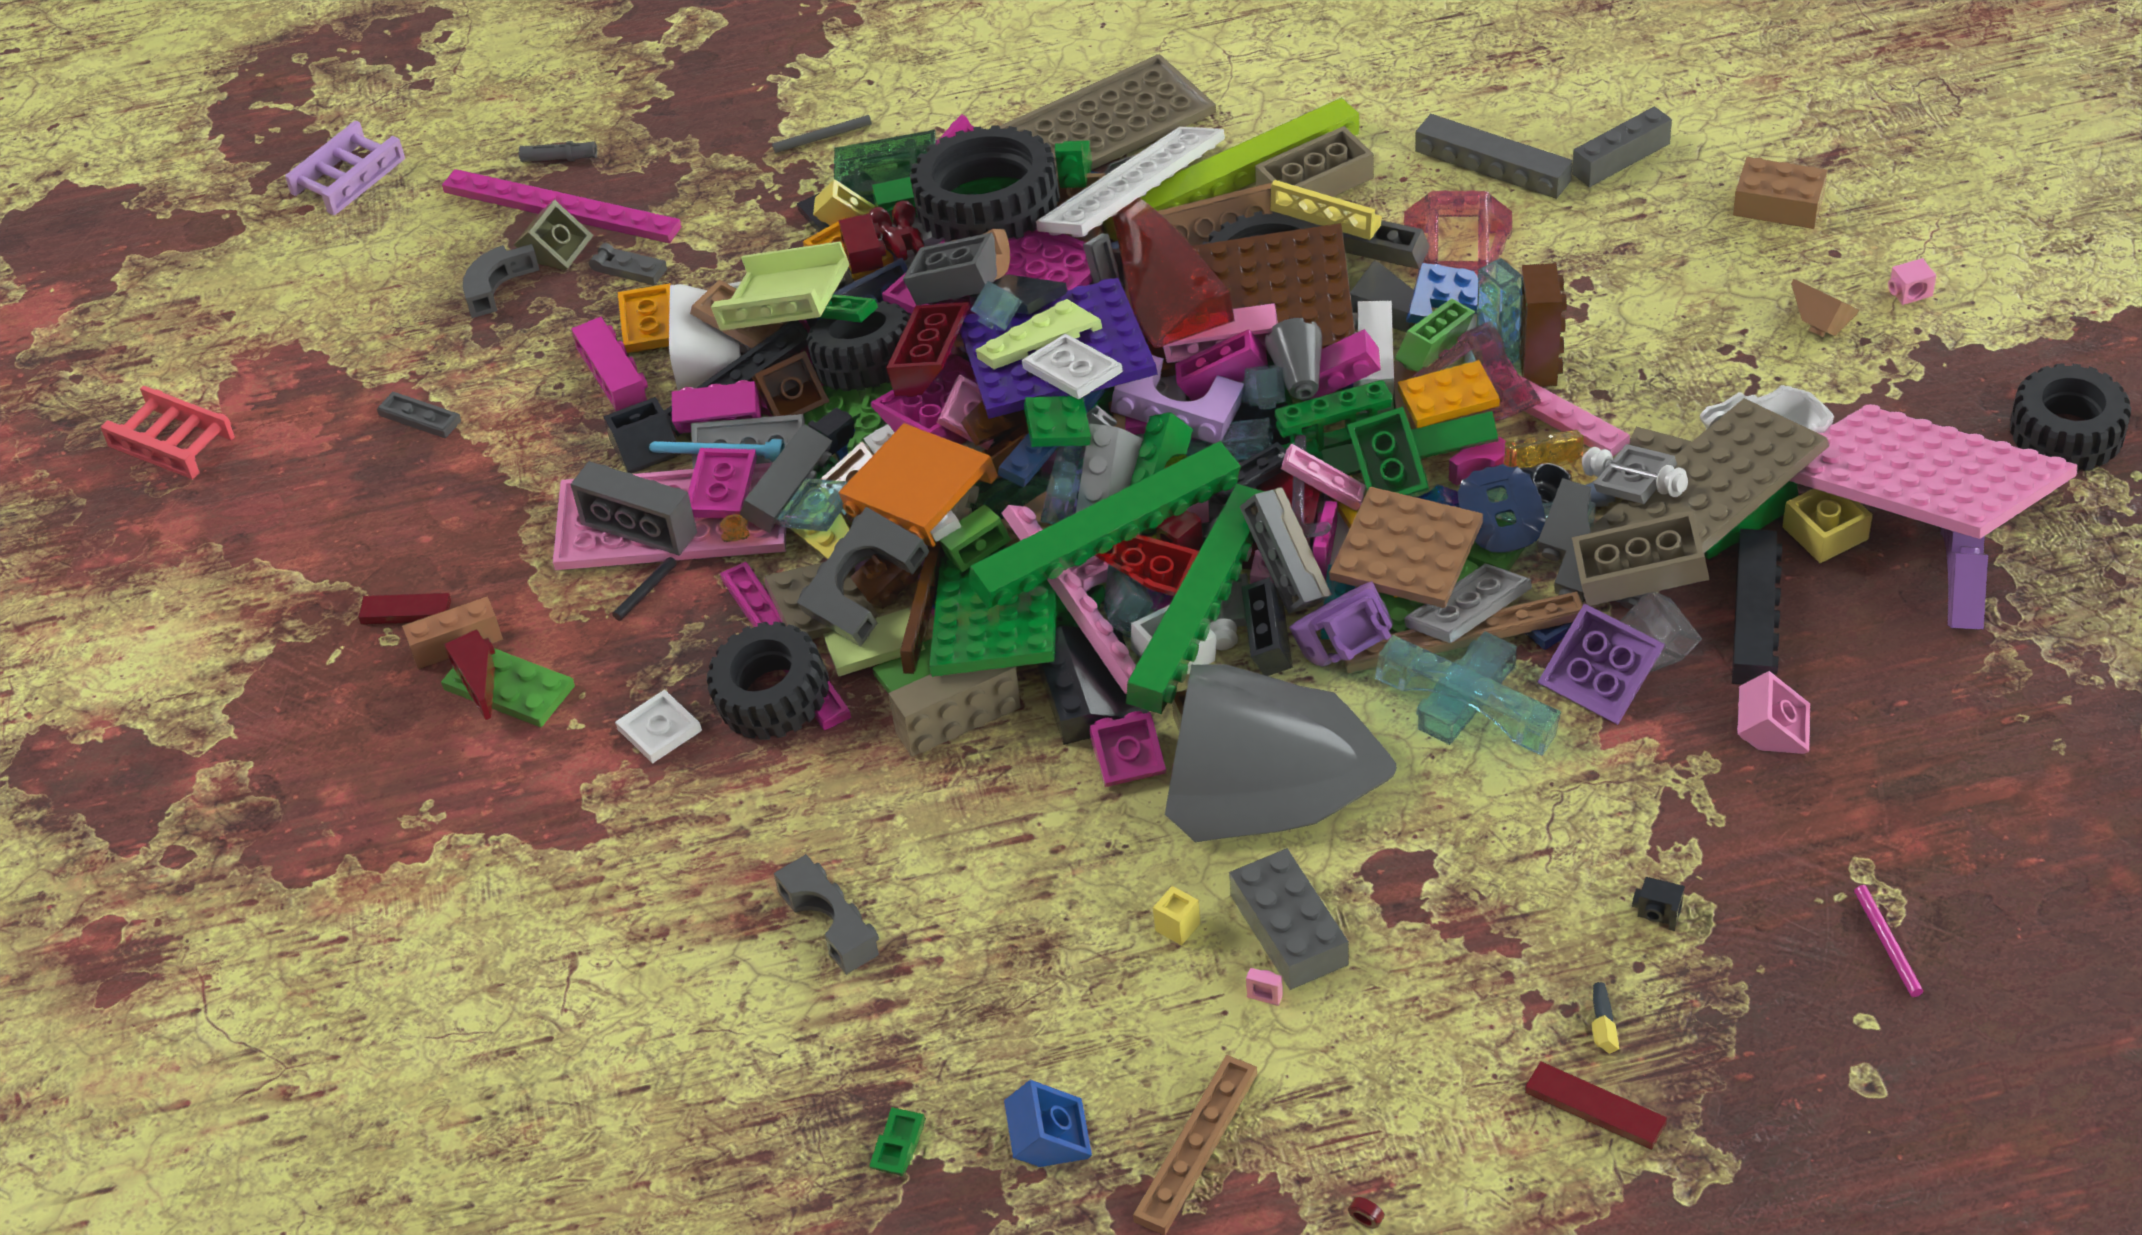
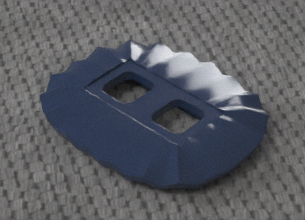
(1522, 501)

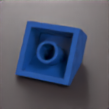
(1046, 1125)

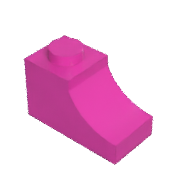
(1476, 459)

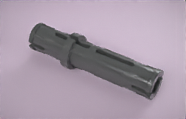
(558, 151)

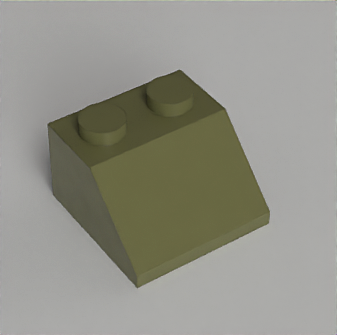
(555, 237)

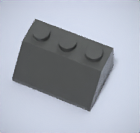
(952, 269)

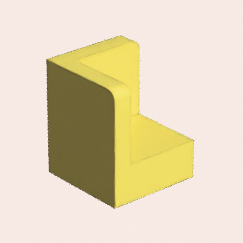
(1176, 915)

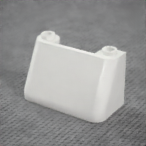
(695, 346)

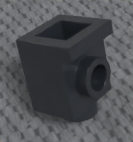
(836, 426)
(1659, 901)

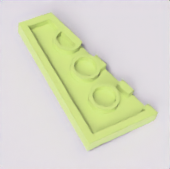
(1036, 333)

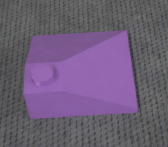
(1601, 664)

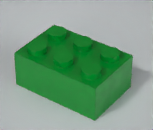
(1389, 453)

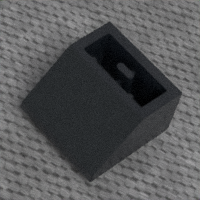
(633, 432)

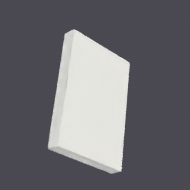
(1072, 366)

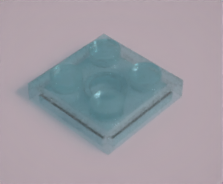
(813, 505)

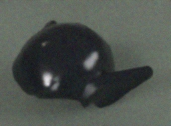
(1547, 479)

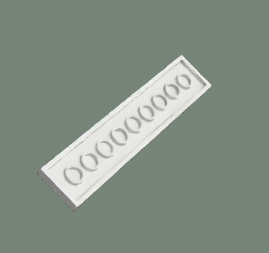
(1129, 181)

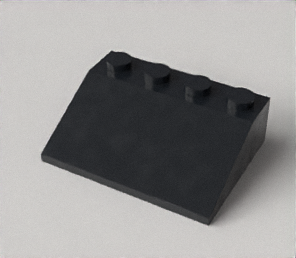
(1081, 686)

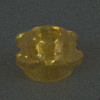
(734, 528)

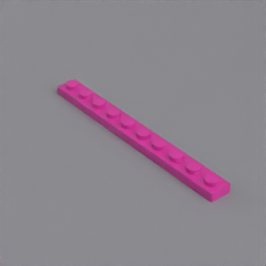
(582, 209)

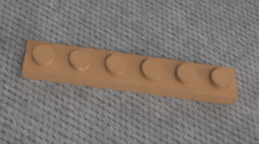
(1195, 1145)

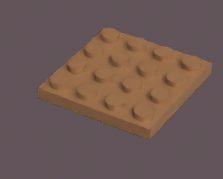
(1407, 546)

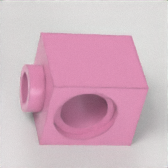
(1912, 281)

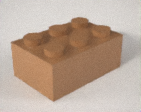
(1780, 192)

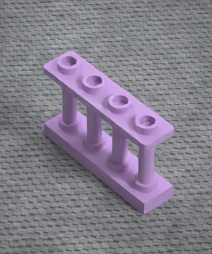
(353, 182)

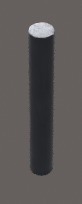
(625, 607)

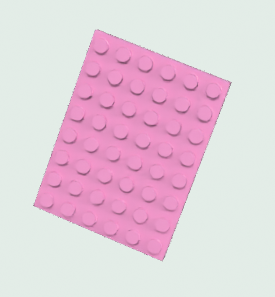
(1931, 471)

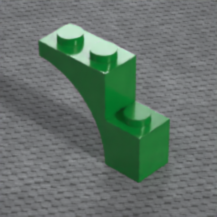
(1073, 163)

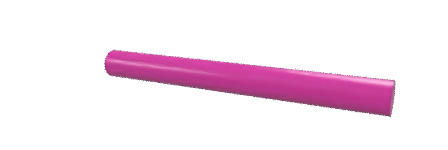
(1888, 941)

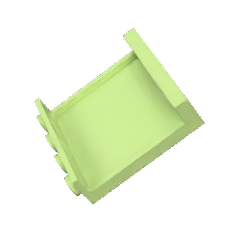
(783, 286)

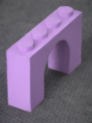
(1206, 416)

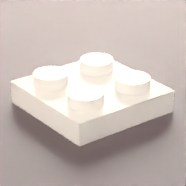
(658, 726)

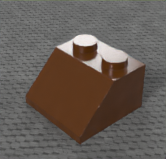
(790, 386)

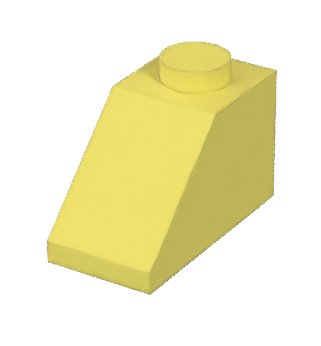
(839, 202)

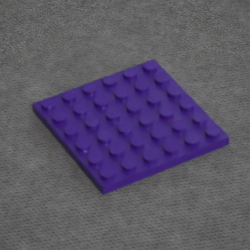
(1120, 338)

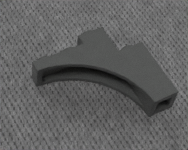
(1567, 520)

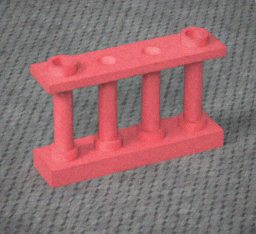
(165, 453)

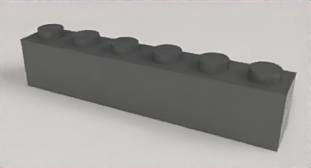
(1493, 155)

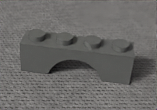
(807, 888)

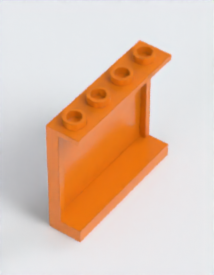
(916, 480)

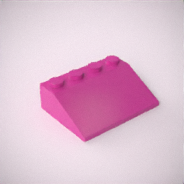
(925, 409)

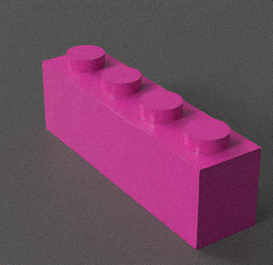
(610, 363)

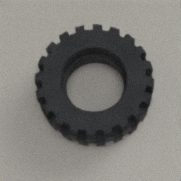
(856, 353)
(2073, 392)
(781, 706)

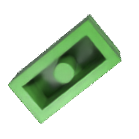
(978, 537)

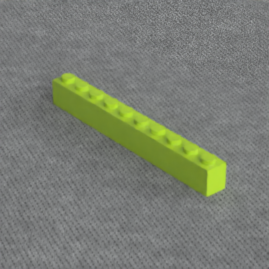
(1236, 165)

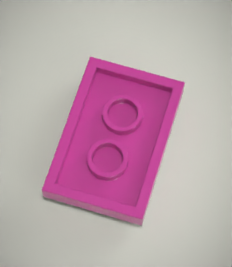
(721, 481)

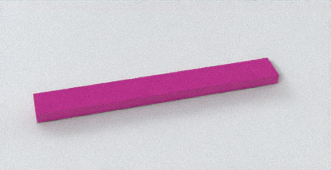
(759, 608)

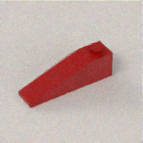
(1152, 562)

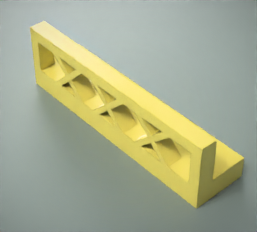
(1324, 209)

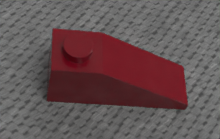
(475, 667)

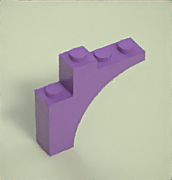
(1966, 579)

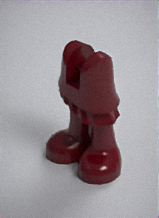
(902, 235)

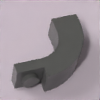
(491, 271)

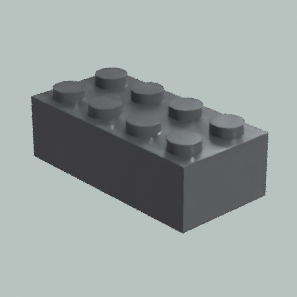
(634, 508)
(1289, 918)

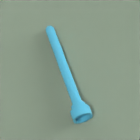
(770, 450)

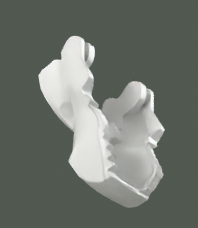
(1786, 401)

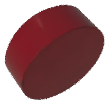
(1366, 1212)

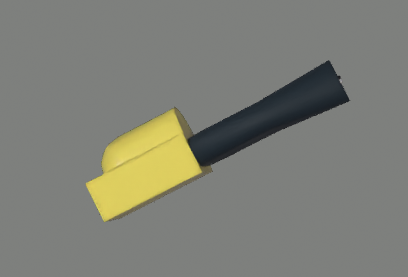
(1603, 1027)

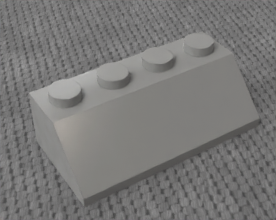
(1107, 464)

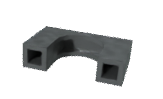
(867, 536)

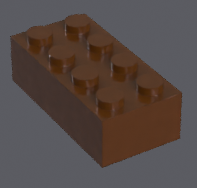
(1542, 324)

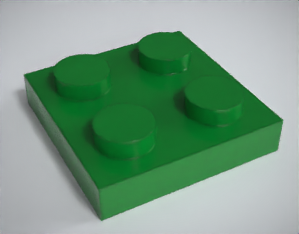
(1057, 421)

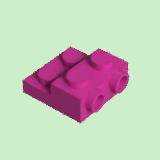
(1127, 748)

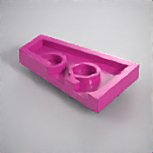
(1324, 544)

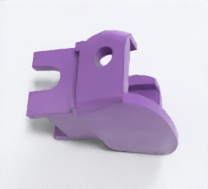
(1351, 622)

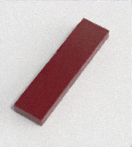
(1596, 1105)

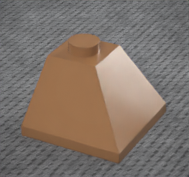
(1821, 310)

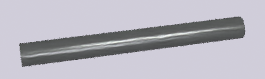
(821, 133)

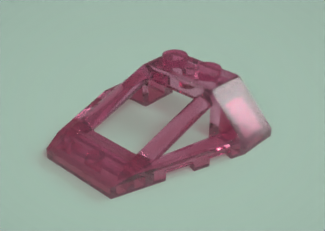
(1491, 214)
(1489, 349)

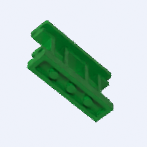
(1329, 410)

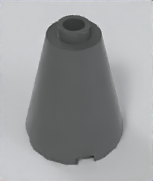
(1298, 350)

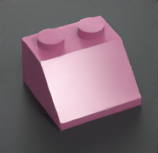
(1773, 716)

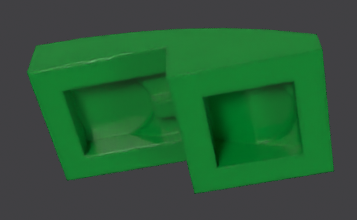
(898, 1141)

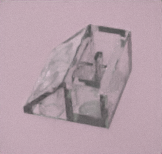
(1663, 621)

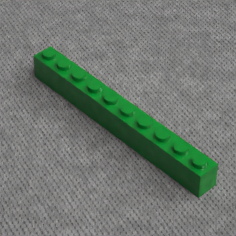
(1103, 525)
(1193, 608)

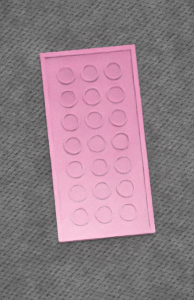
(587, 547)

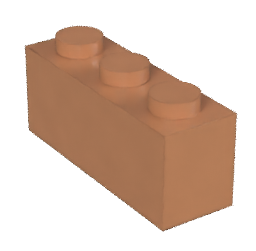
(430, 634)

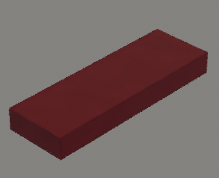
(402, 608)

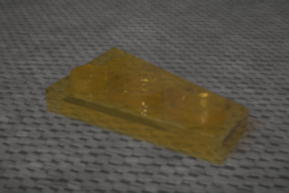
(1555, 449)

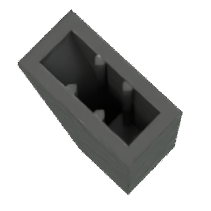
(1383, 285)

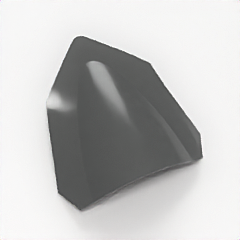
(1266, 756)

